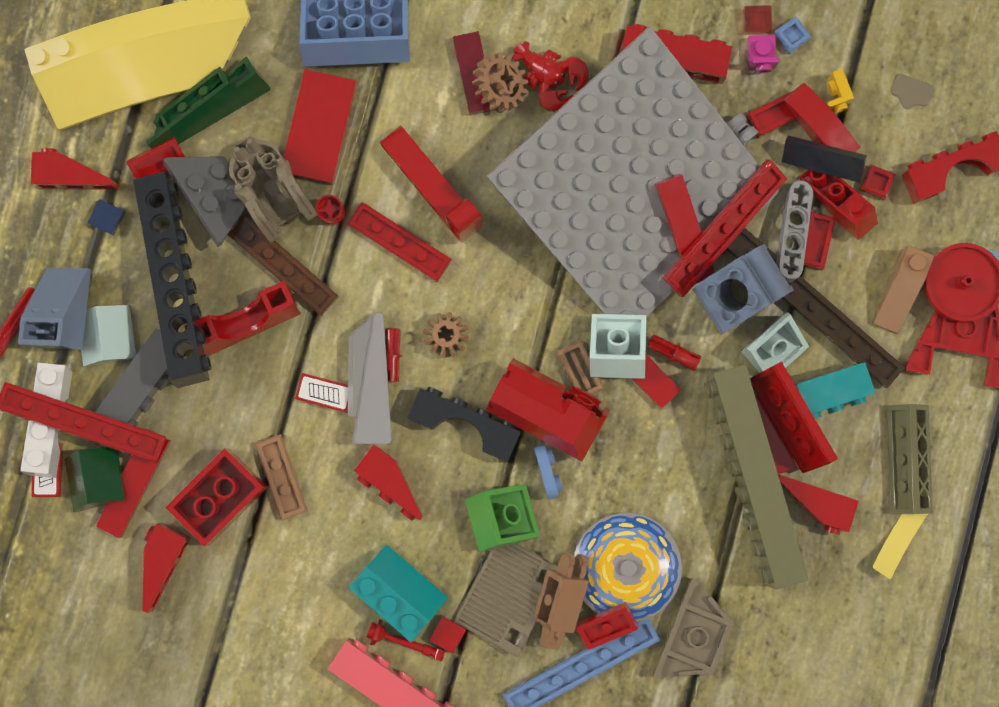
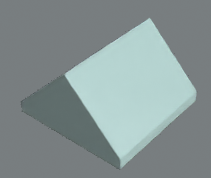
(108, 335)
(776, 343)

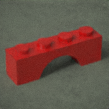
(929, 179)
(269, 309)

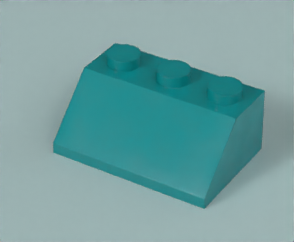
(398, 593)

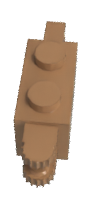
(561, 599)

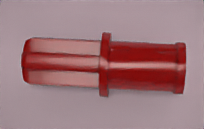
(674, 352)
(393, 356)

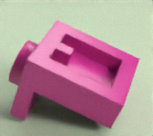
(762, 53)

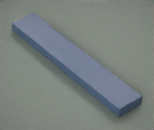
(580, 668)

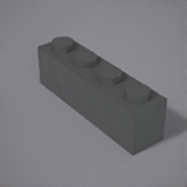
(138, 383)

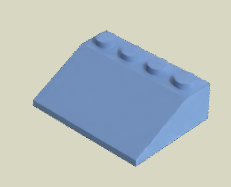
(354, 32)

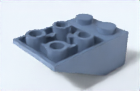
(57, 310)

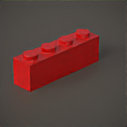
(698, 58)

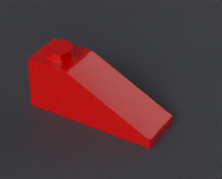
(58, 171)
(822, 505)
(161, 557)

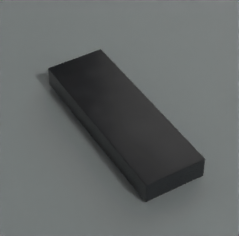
(824, 158)

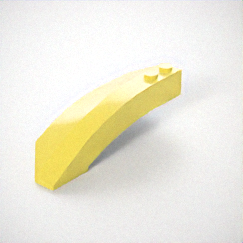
(135, 57)

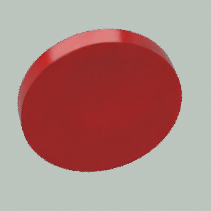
(963, 282)

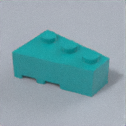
(836, 389)

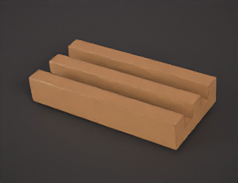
(570, 349)

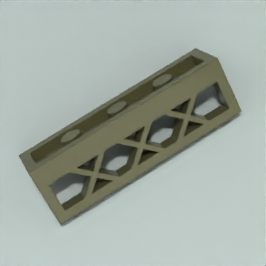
(907, 459)

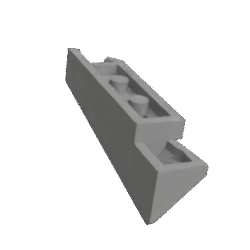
(369, 383)

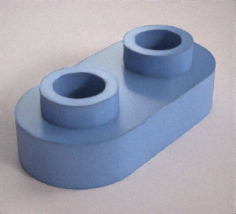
(545, 460)

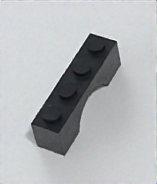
(432, 409)

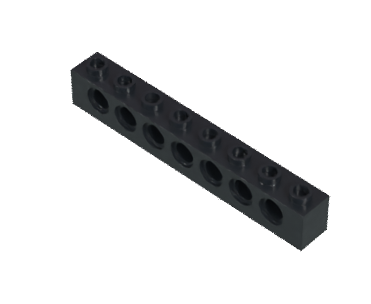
(149, 192)

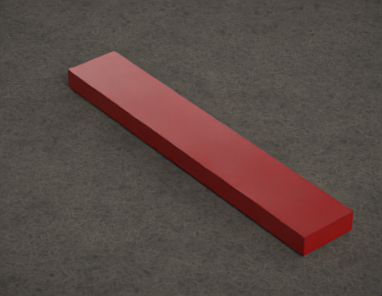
(724, 228)
(80, 422)

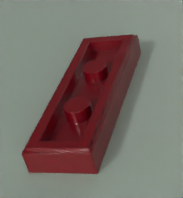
(469, 53)

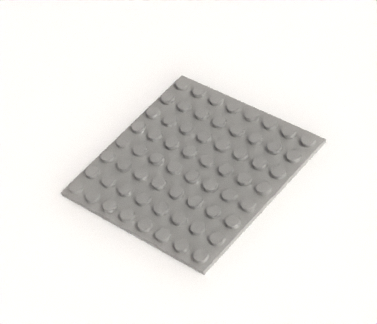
(594, 170)

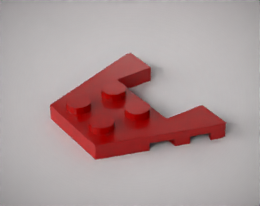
(971, 338)

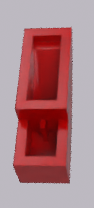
(819, 120)

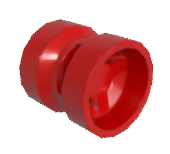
(328, 205)

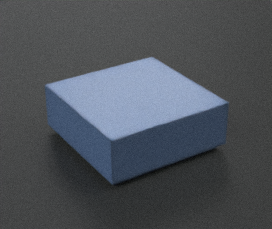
(792, 35)

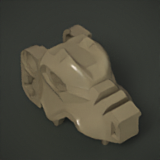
(267, 186)

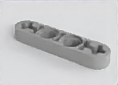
(790, 230)

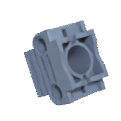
(757, 273)

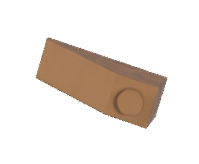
(902, 288)

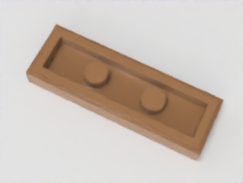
(281, 477)

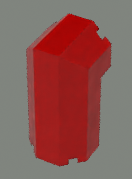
(547, 410)

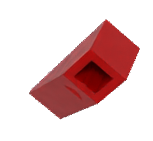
(843, 202)
(386, 475)

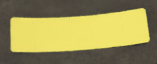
(897, 543)

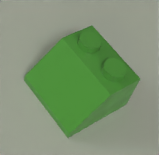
(502, 517)

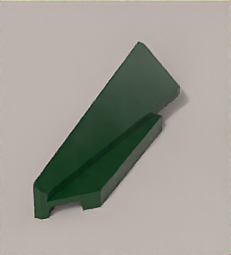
(208, 102)

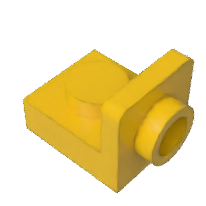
(840, 89)

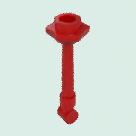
(377, 633)

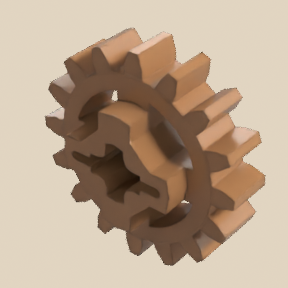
(500, 82)

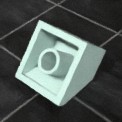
(618, 346)

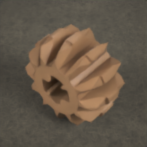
(441, 343)

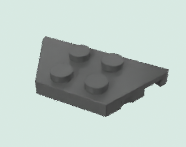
(209, 192)

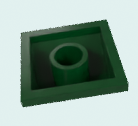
(94, 478)

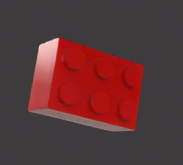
(216, 497)

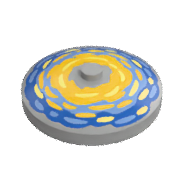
(630, 563)

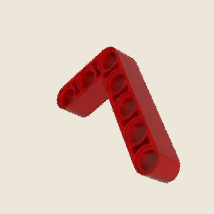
(457, 214)

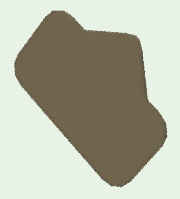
(911, 91)

